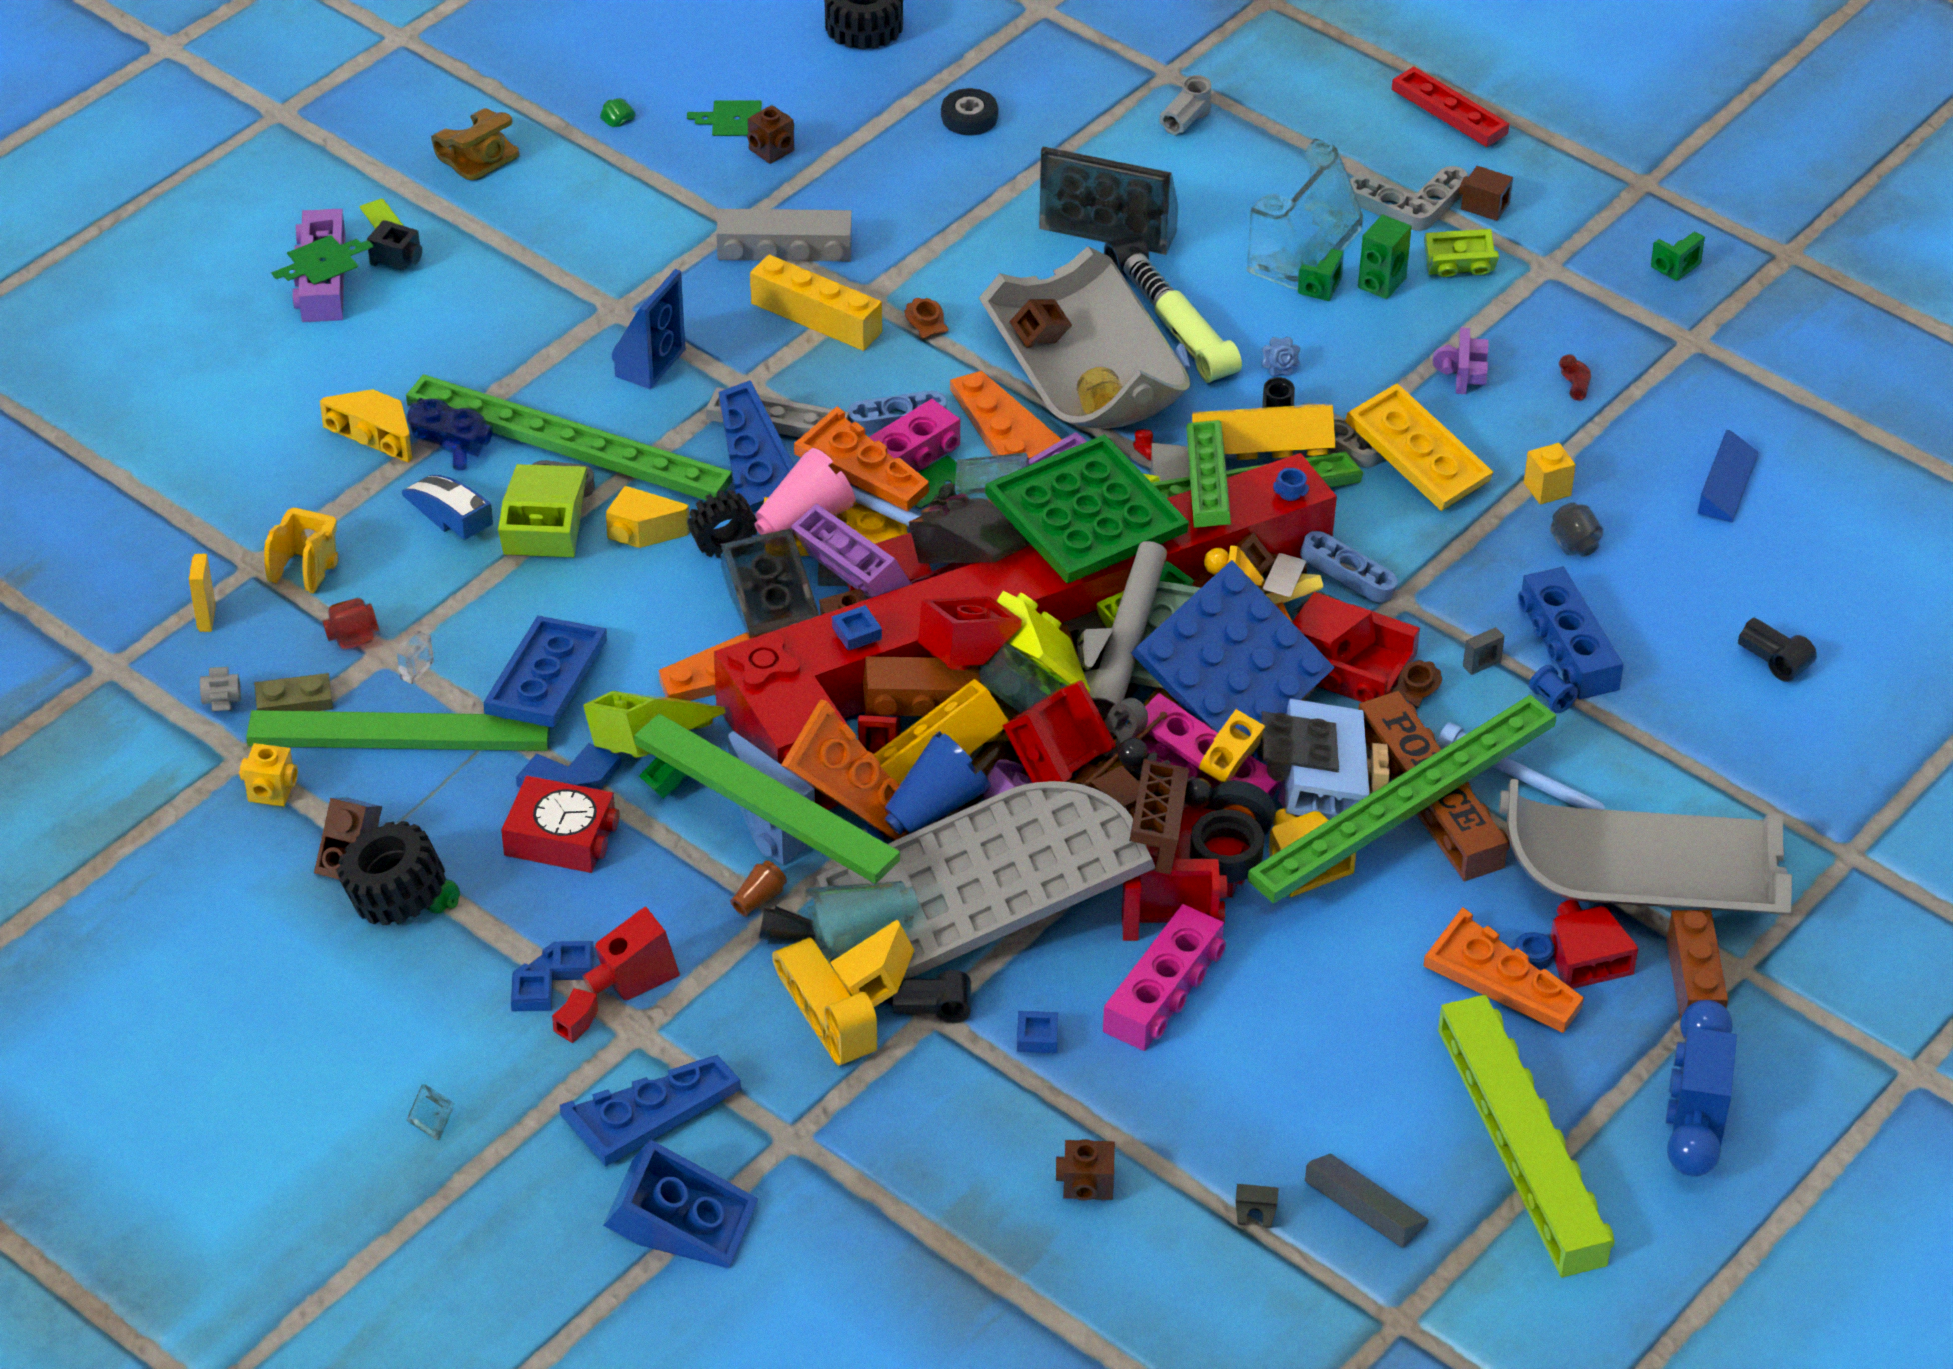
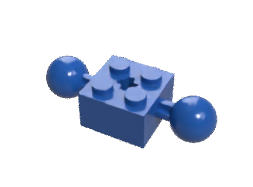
(1701, 1087)

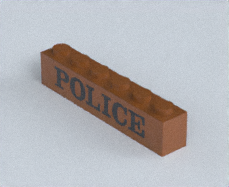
(1454, 821)

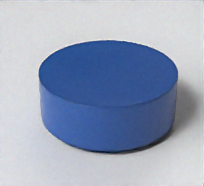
(1537, 947)

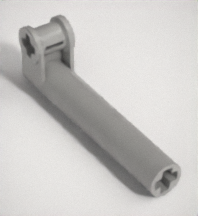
(1111, 679)

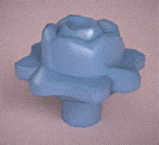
(1280, 356)

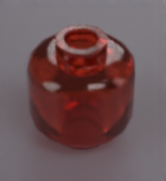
(351, 623)

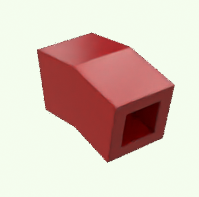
(575, 1015)

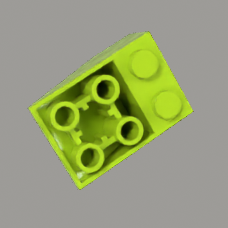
(542, 510)
(620, 715)

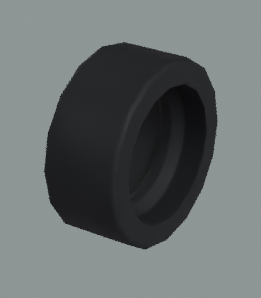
(1228, 824)

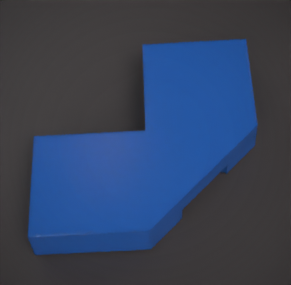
(589, 769)
(559, 961)

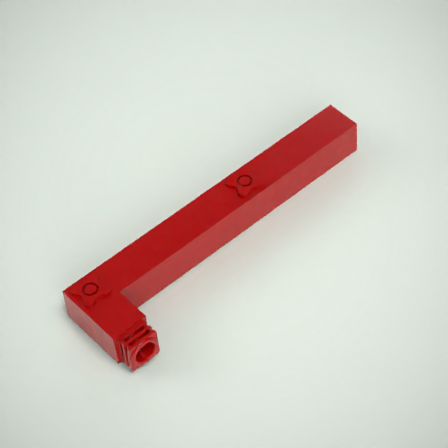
(781, 676)

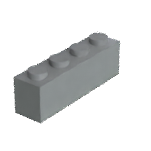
(784, 234)

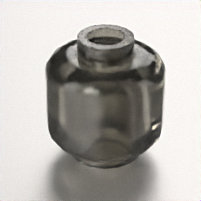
(1576, 529)

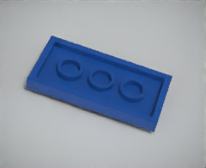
(545, 671)

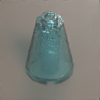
(855, 912)

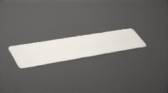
(1284, 574)

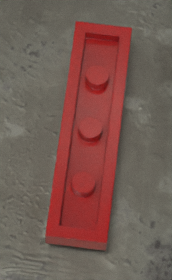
(1450, 106)

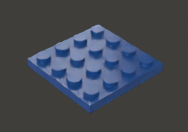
(1231, 653)

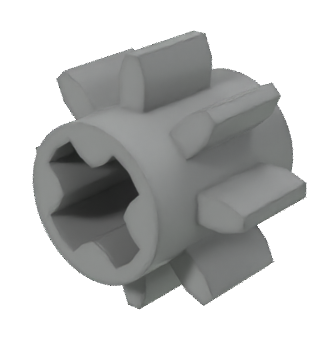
(220, 689)

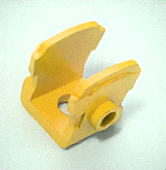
(290, 539)

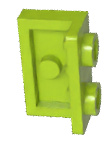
(1460, 252)

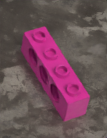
(921, 435)
(1186, 740)
(1164, 977)

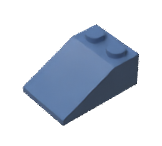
(766, 836)

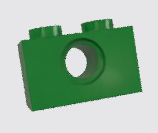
(1384, 256)

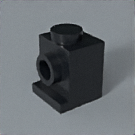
(394, 245)

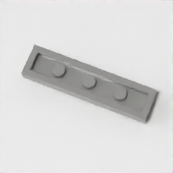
(787, 416)

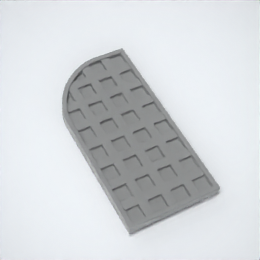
(1007, 866)

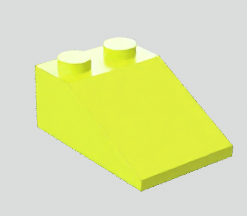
(1043, 641)

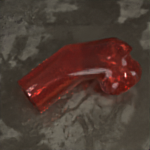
(1577, 374)

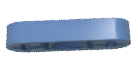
(873, 407)
(1331, 547)

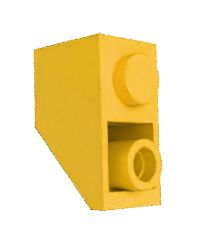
(876, 964)

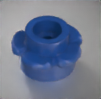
(1291, 484)

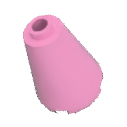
(804, 486)

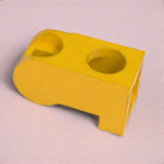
(1231, 747)

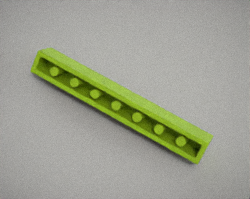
(1525, 1136)

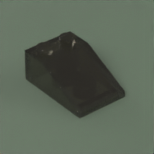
(964, 532)
(767, 582)

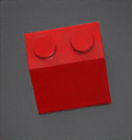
(965, 629)

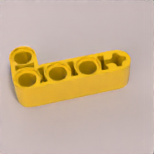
(840, 1020)

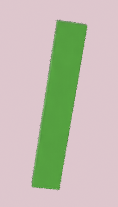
(1208, 474)

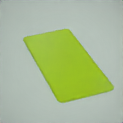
(378, 211)

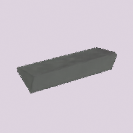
(1364, 1199)

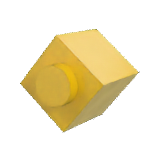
(1549, 473)

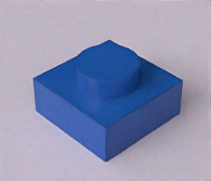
(856, 627)
(1037, 1032)

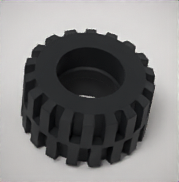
(864, 22)
(391, 873)

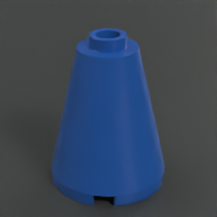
(935, 786)

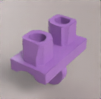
(1467, 361)

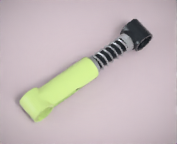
(1211, 354)

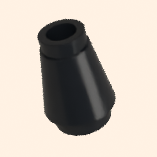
(784, 927)

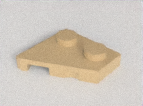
(1377, 767)

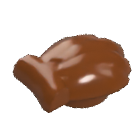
(926, 317)

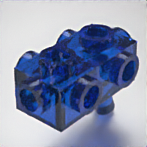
(452, 428)

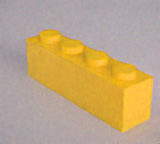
(816, 302)
(1274, 430)
(966, 717)

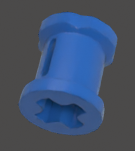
(1553, 688)

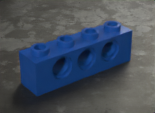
(1570, 632)

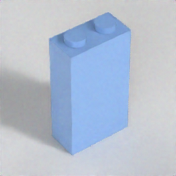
(1327, 790)

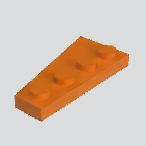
(1000, 418)
(863, 460)
(694, 675)
(842, 769)
(1488, 966)

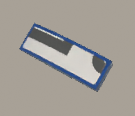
(450, 505)

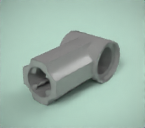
(1188, 105)

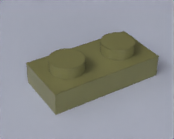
(295, 694)

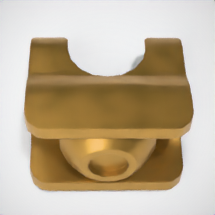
(477, 148)

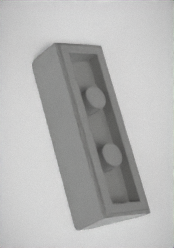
(1090, 645)

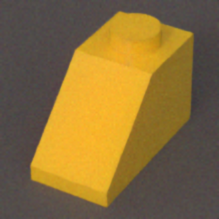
(645, 518)

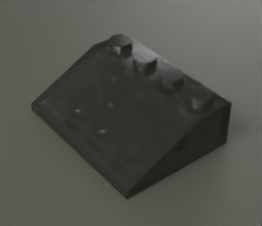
(1106, 199)

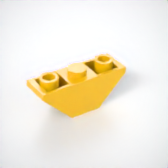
(370, 420)

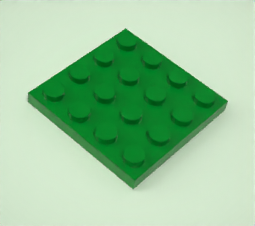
(1085, 508)

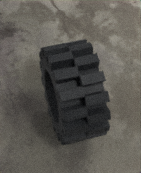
(716, 511)

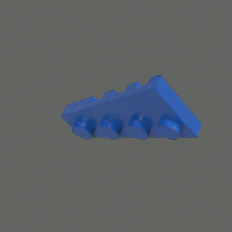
(753, 444)
(631, 1117)

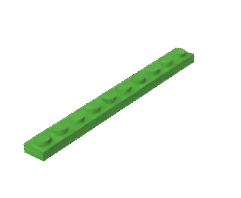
(579, 440)
(1400, 799)

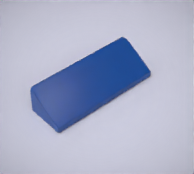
(1727, 478)

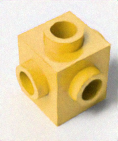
(268, 774)

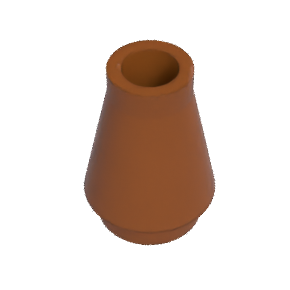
(760, 886)

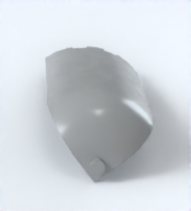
(1106, 331)
(1650, 856)

